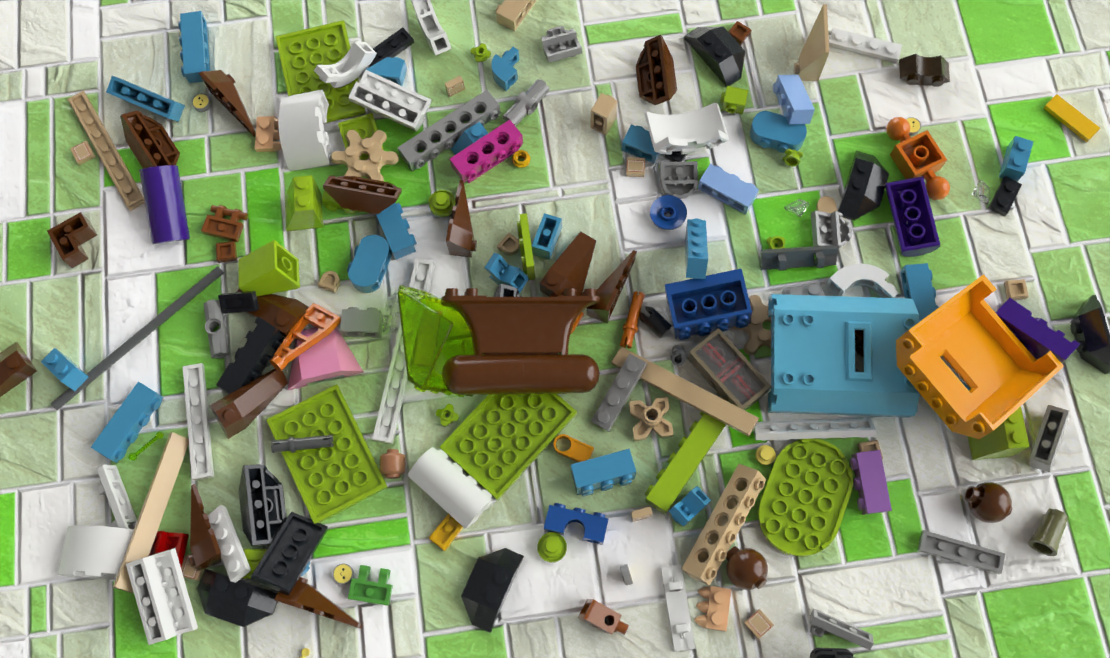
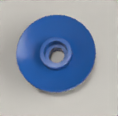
(671, 205)

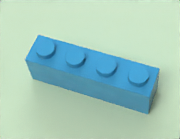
(194, 45)
(145, 98)
(396, 231)
(696, 249)
(918, 286)
(127, 422)

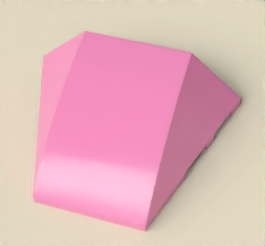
(323, 360)

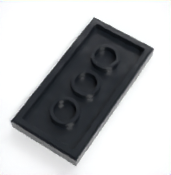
(289, 553)

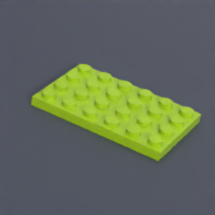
(316, 46)
(506, 437)
(328, 476)

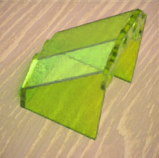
(430, 338)

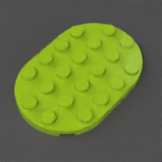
(805, 497)

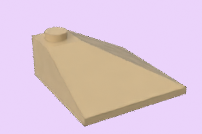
(815, 50)

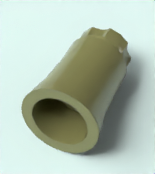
(1049, 532)

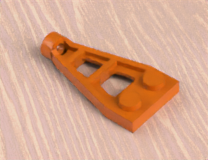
(316, 316)

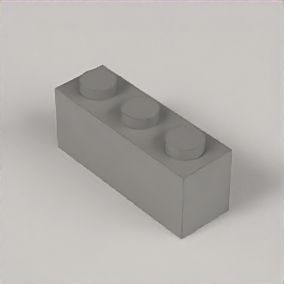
(1048, 438)

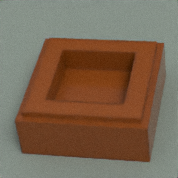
(740, 32)
(226, 251)

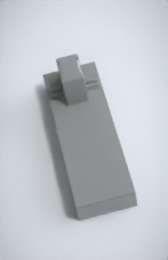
(823, 622)

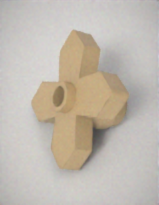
(659, 425)

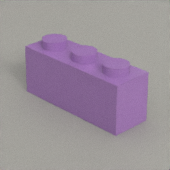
(870, 482)

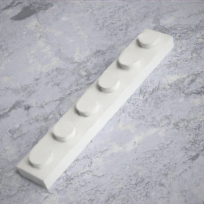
(198, 422)
(814, 429)

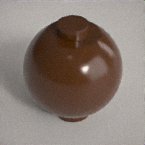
(989, 502)
(746, 568)

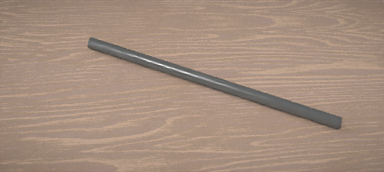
(140, 335)

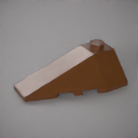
(460, 233)

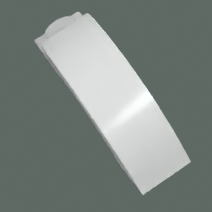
(430, 26)
(349, 68)
(861, 275)

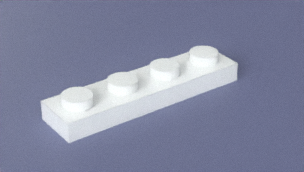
(865, 45)
(229, 544)

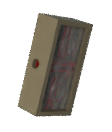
(728, 371)

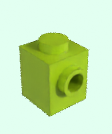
(734, 100)

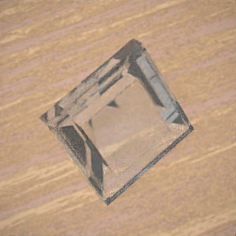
(982, 192)
(797, 207)

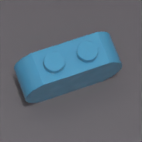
(775, 132)
(369, 263)

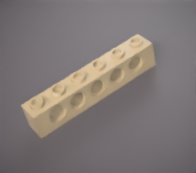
(724, 524)

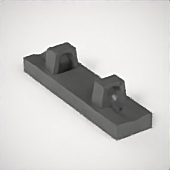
(798, 257)

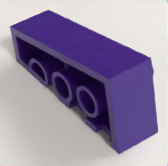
(1034, 332)

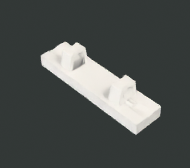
(118, 499)
(677, 608)

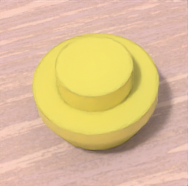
(765, 455)

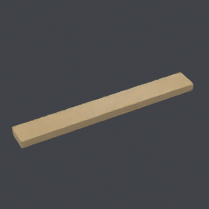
(106, 150)
(692, 394)
(153, 507)

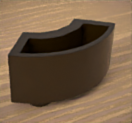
(924, 70)

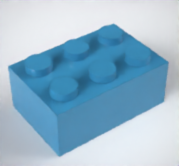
(603, 472)

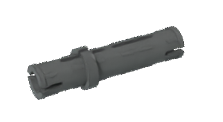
(678, 355)
(293, 444)

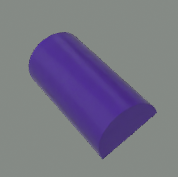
(164, 204)
(912, 217)

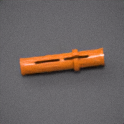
(630, 327)

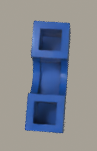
(559, 517)

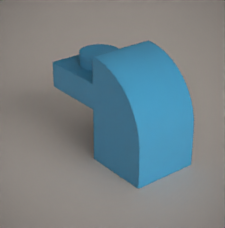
(503, 69)
(504, 273)
(689, 506)

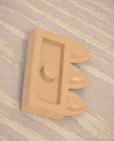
(267, 134)
(716, 608)

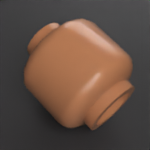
(392, 464)

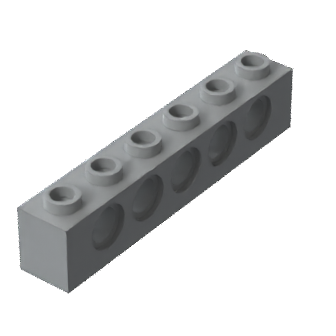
(438, 131)

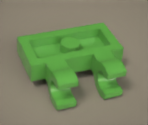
(370, 591)

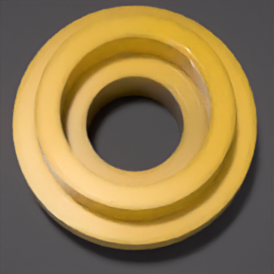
(521, 154)

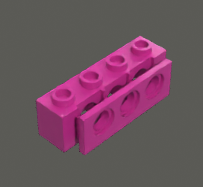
(487, 152)

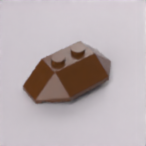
(656, 72)
(148, 140)
(362, 193)

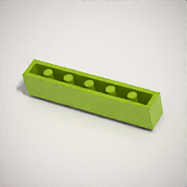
(683, 463)

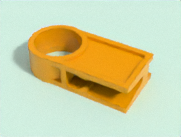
(577, 452)

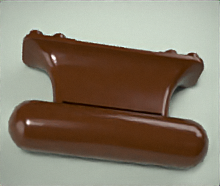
(521, 345)

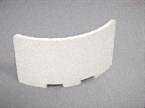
(302, 130)
(687, 130)
(93, 551)

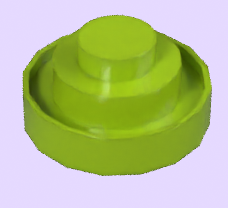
(441, 203)
(552, 547)

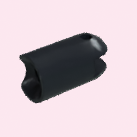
(655, 321)

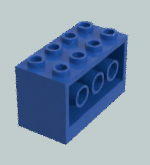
(708, 304)

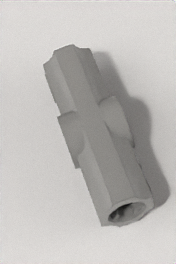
(526, 102)
(217, 339)

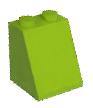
(303, 204)
(269, 270)
(1004, 441)

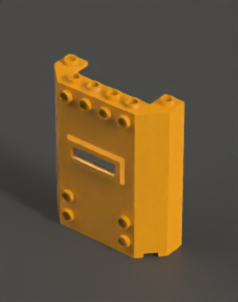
(982, 354)

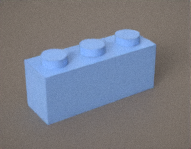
(793, 99)
(728, 188)

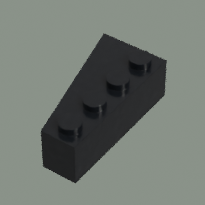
(251, 358)

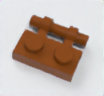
(224, 228)

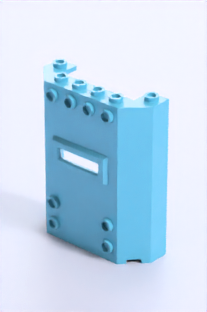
(817, 356)

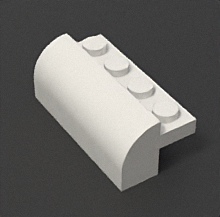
(390, 100)
(451, 486)
(161, 596)

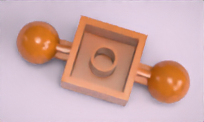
(918, 157)

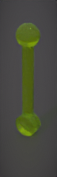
(133, 456)

